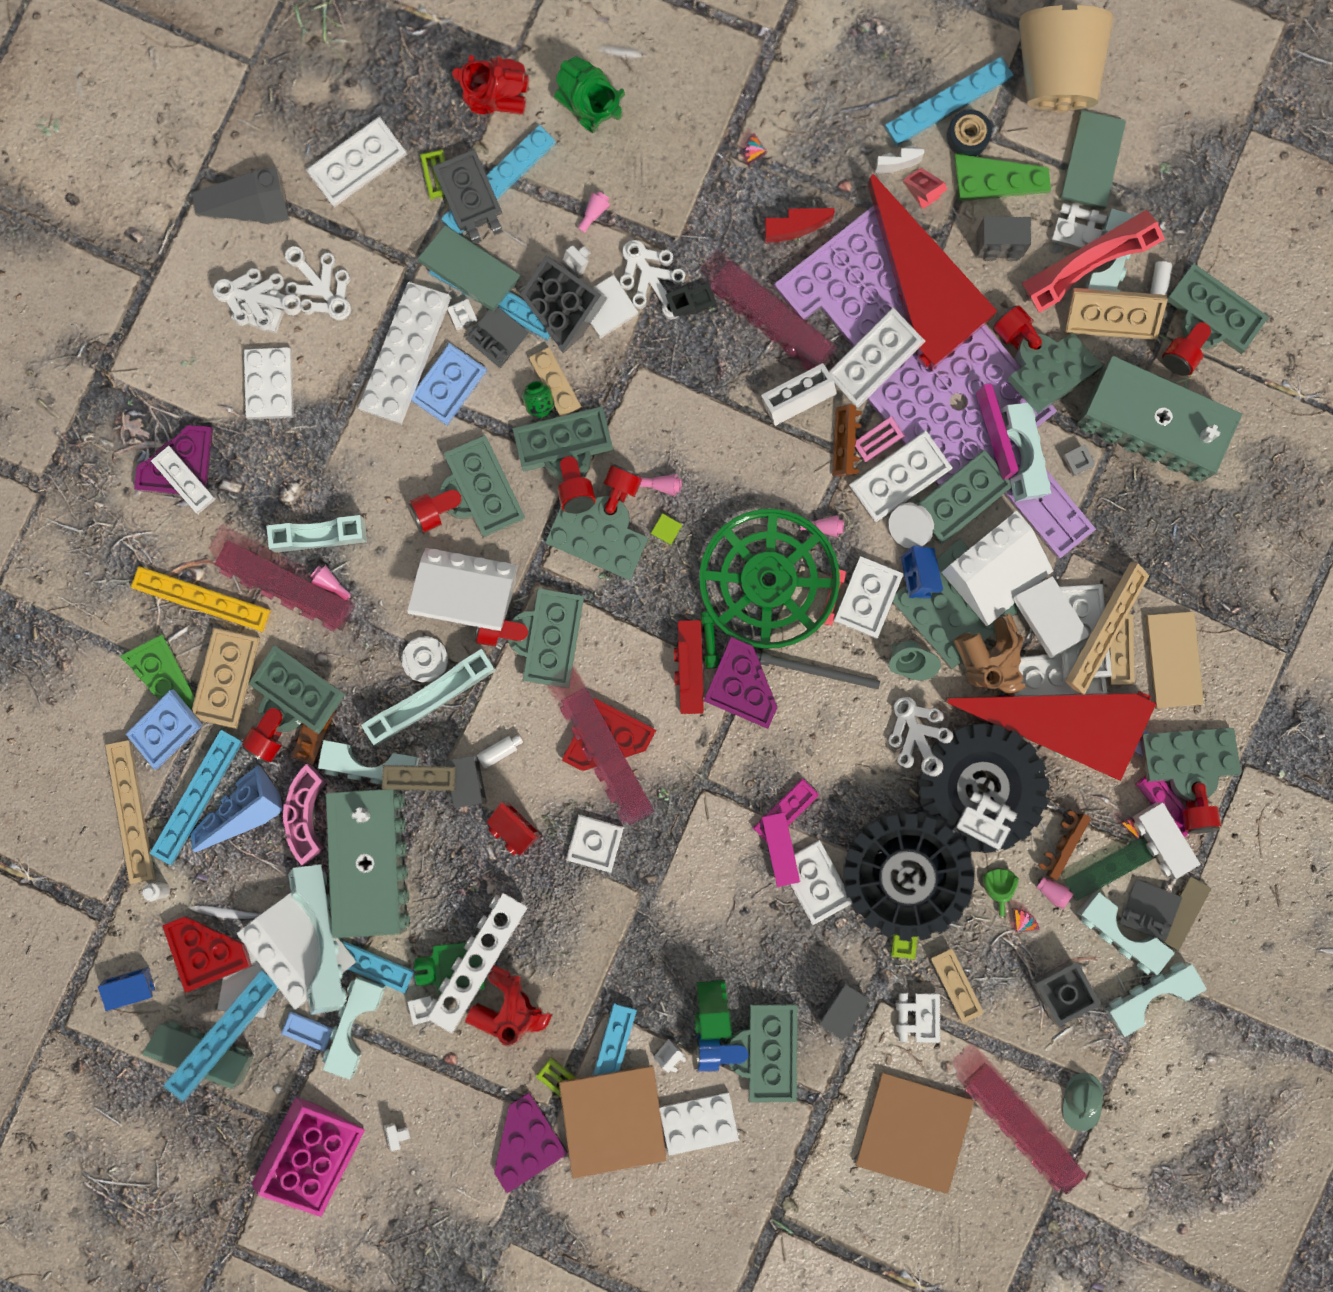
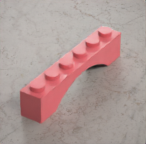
(1128, 238)

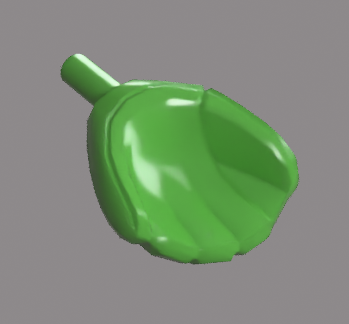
(1000, 886)

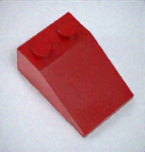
(512, 828)

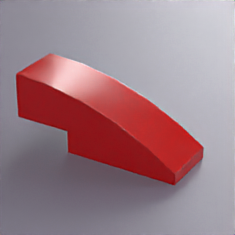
(797, 224)

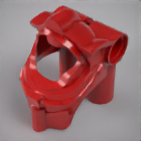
(495, 85)
(515, 1012)

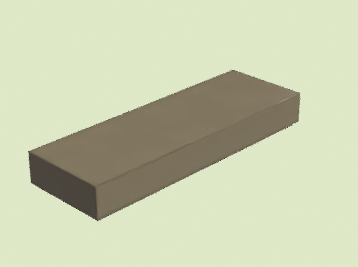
(419, 777)
(1193, 897)

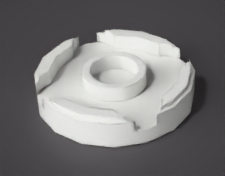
(911, 525)
(425, 659)

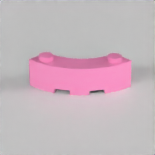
(298, 814)

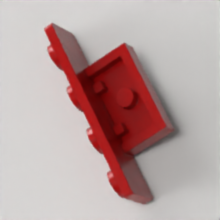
(690, 667)

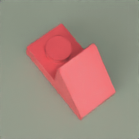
(924, 187)

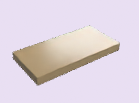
(1115, 313)
(1174, 660)
(225, 678)

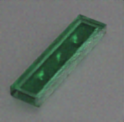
(1109, 868)

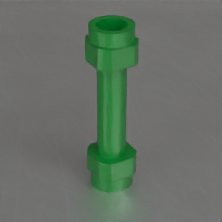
(711, 659)

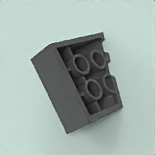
(562, 302)

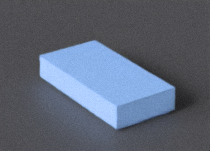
(307, 1031)

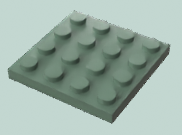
(945, 613)

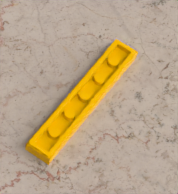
(201, 599)

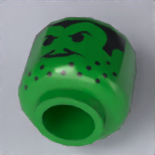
(538, 399)

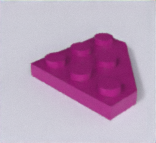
(194, 449)
(742, 685)
(526, 1144)

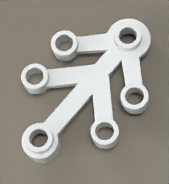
(649, 274)
(320, 287)
(254, 297)
(916, 734)

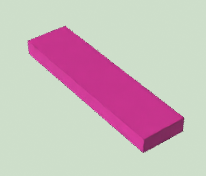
(997, 431)

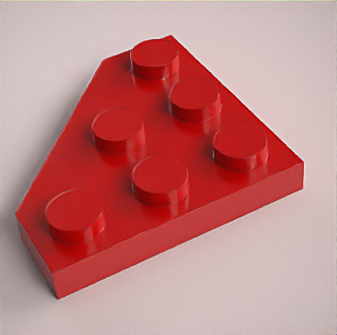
(628, 732)
(203, 953)

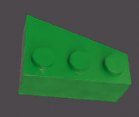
(713, 1013)

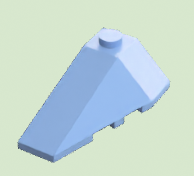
(246, 808)

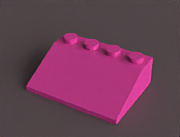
(307, 1157)

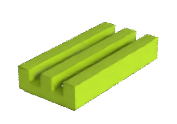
(432, 195)
(560, 1068)

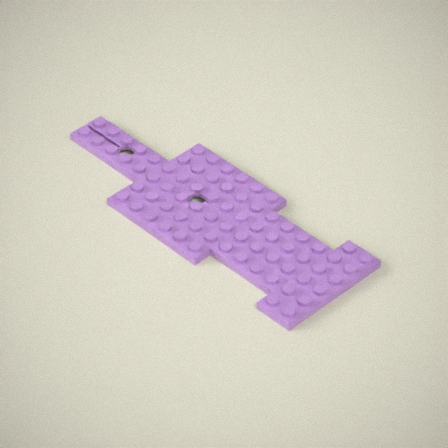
(856, 289)

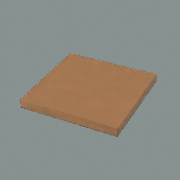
(612, 1121)
(914, 1132)

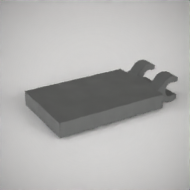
(469, 194)

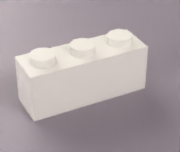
(799, 394)
(1165, 841)

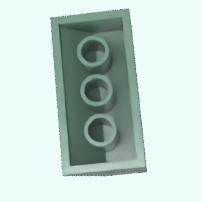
(173, 1044)

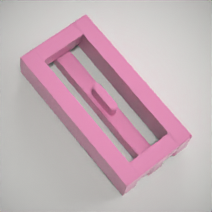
(895, 427)

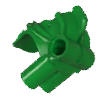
(587, 93)

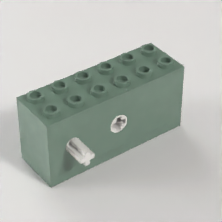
(1158, 419)
(363, 896)

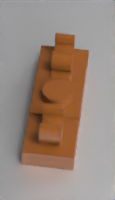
(845, 440)
(310, 743)
(1065, 845)

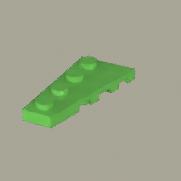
(993, 178)
(159, 669)

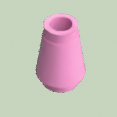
(1056, 893)

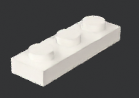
(183, 480)

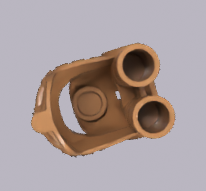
(997, 666)

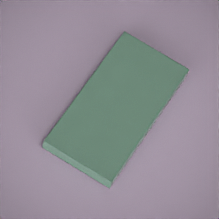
(1093, 159)
(469, 268)
(965, 495)

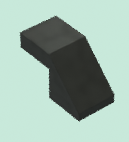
(691, 301)

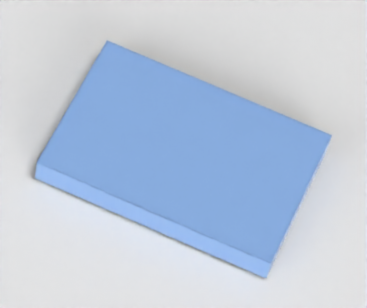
(448, 384)
(164, 729)

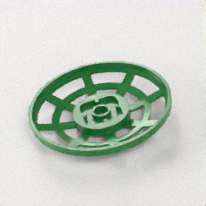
(769, 563)

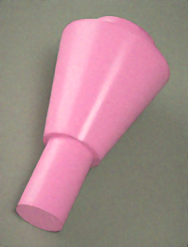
(596, 206)
(667, 484)
(829, 526)
(325, 579)

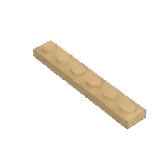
(1107, 628)
(130, 811)

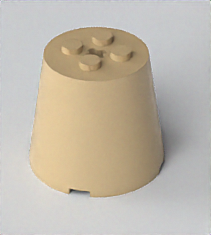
(1064, 56)

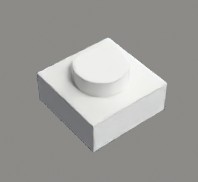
(418, 1009)

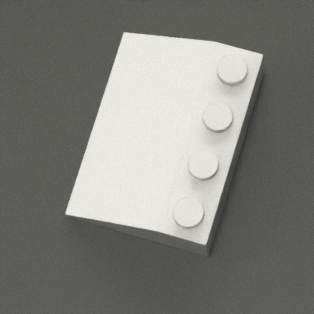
(999, 568)
(463, 589)
(288, 948)

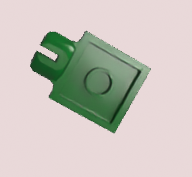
(440, 965)

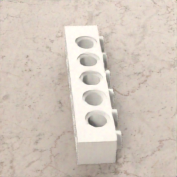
(449, 1018)

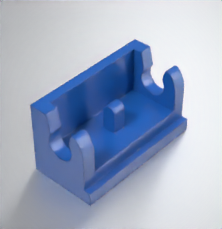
(921, 572)
(126, 989)

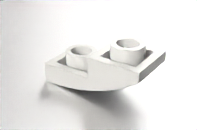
(907, 158)

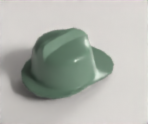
(913, 661)
(1082, 1101)

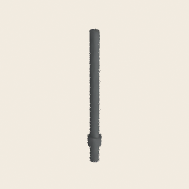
(766, 658)

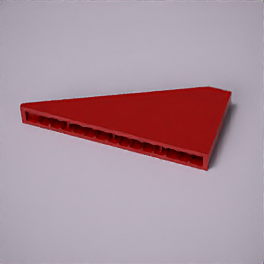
(931, 287)
(1088, 728)

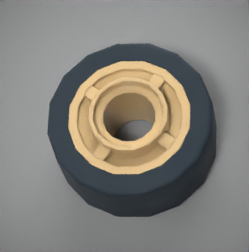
(975, 122)

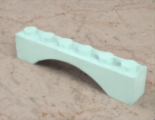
(423, 702)
(309, 891)

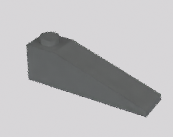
(249, 197)

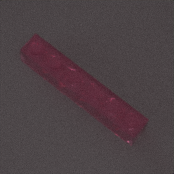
(772, 316)
(284, 585)
(607, 755)
(1025, 1128)

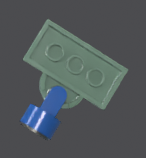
(761, 1053)

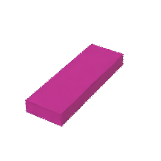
(1160, 792)
(792, 804)
(780, 849)

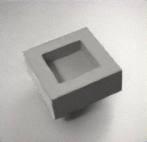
(1078, 460)

